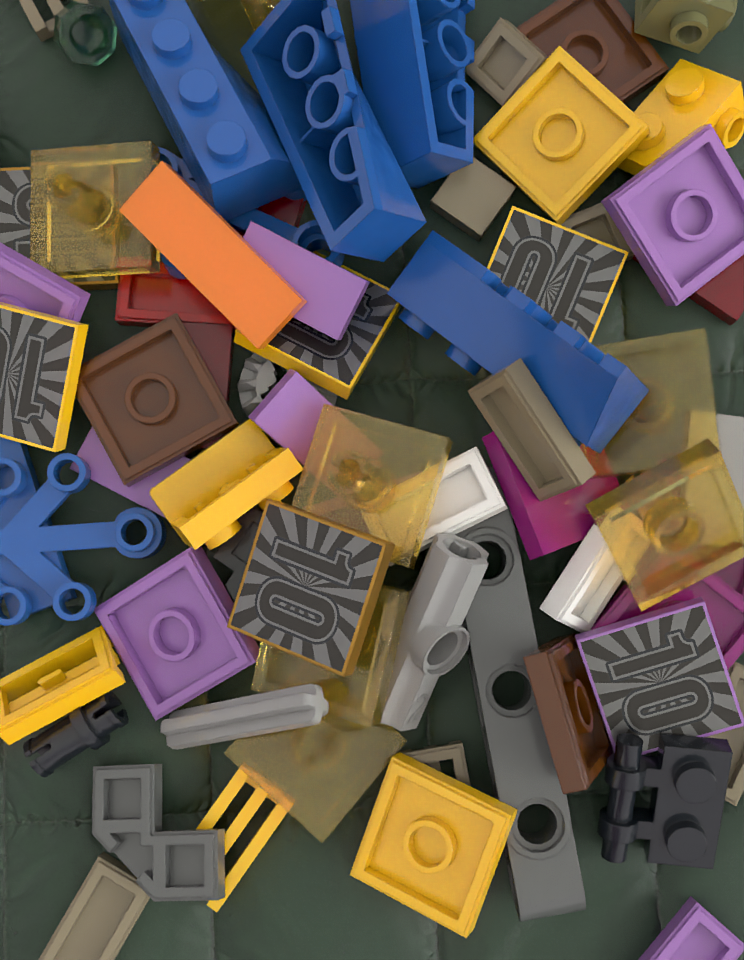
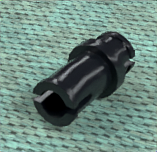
(81, 729)

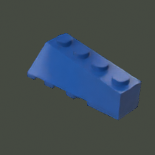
(415, 81)
(206, 107)
(330, 130)
(499, 324)

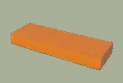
(212, 255)

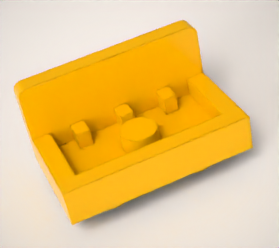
(681, 104)
(223, 484)

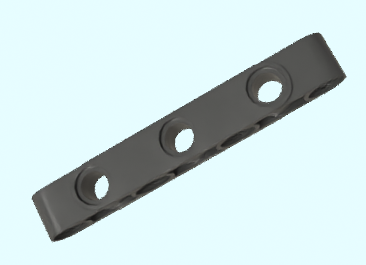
(521, 769)

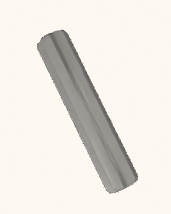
(245, 716)

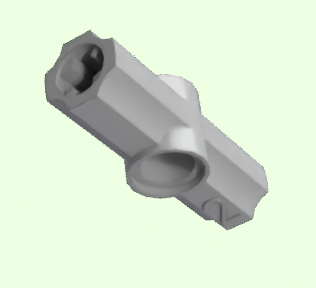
(432, 627)

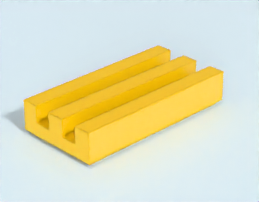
(58, 690)
(237, 826)

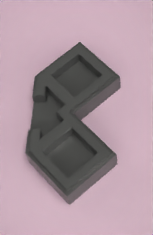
(166, 862)

